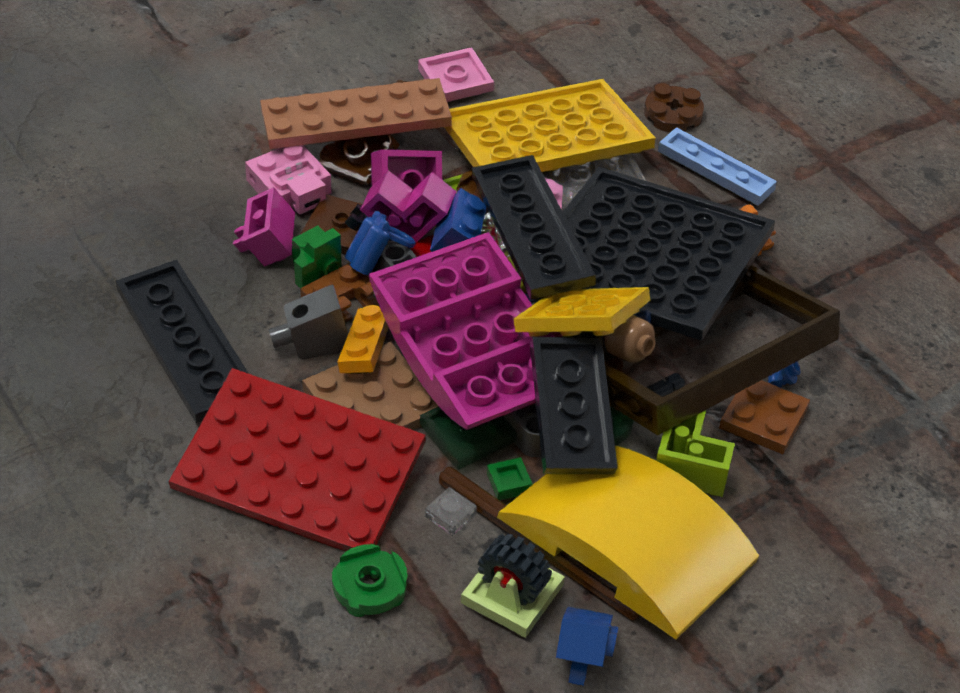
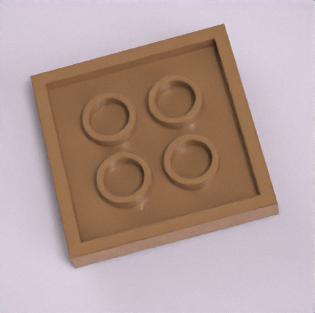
(386, 393)

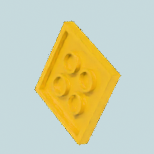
(582, 310)

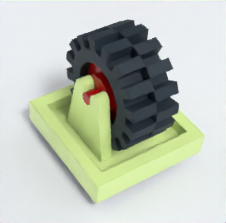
(512, 584)

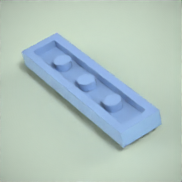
(717, 166)

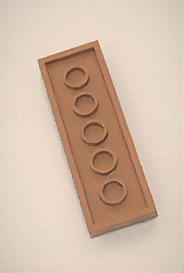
(355, 113)

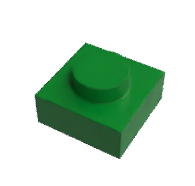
(508, 478)

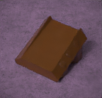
(352, 157)

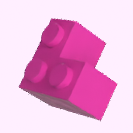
(410, 209)

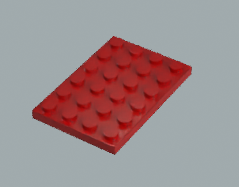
(298, 462)

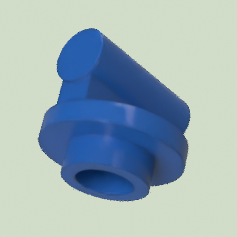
(785, 376)

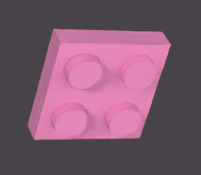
(459, 73)

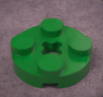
(369, 598)

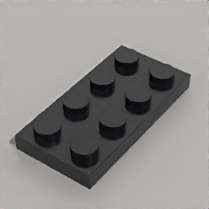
(572, 406)

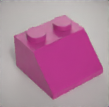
(407, 165)

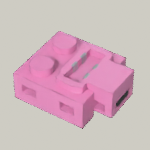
(293, 174)

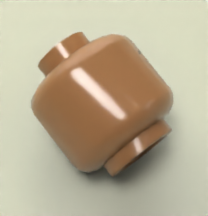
(631, 340)

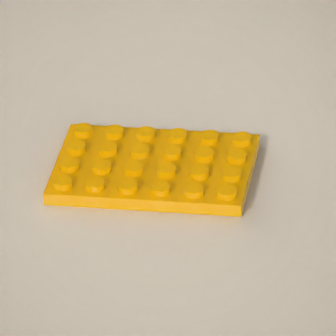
(553, 125)

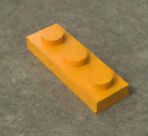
(363, 341)

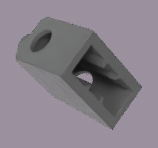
(313, 325)

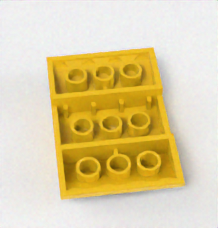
(640, 531)

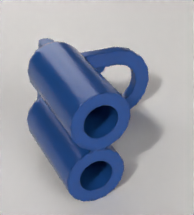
(371, 242)

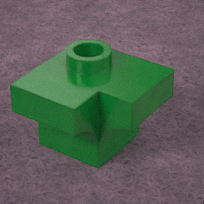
(315, 254)

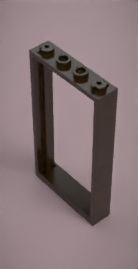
(659, 414)

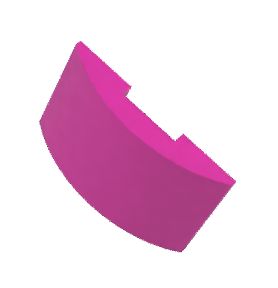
(458, 328)

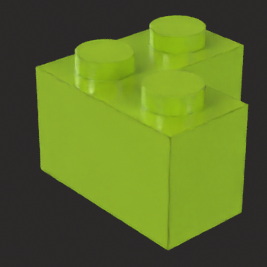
(697, 457)

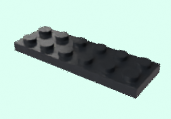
(533, 227)
(180, 333)

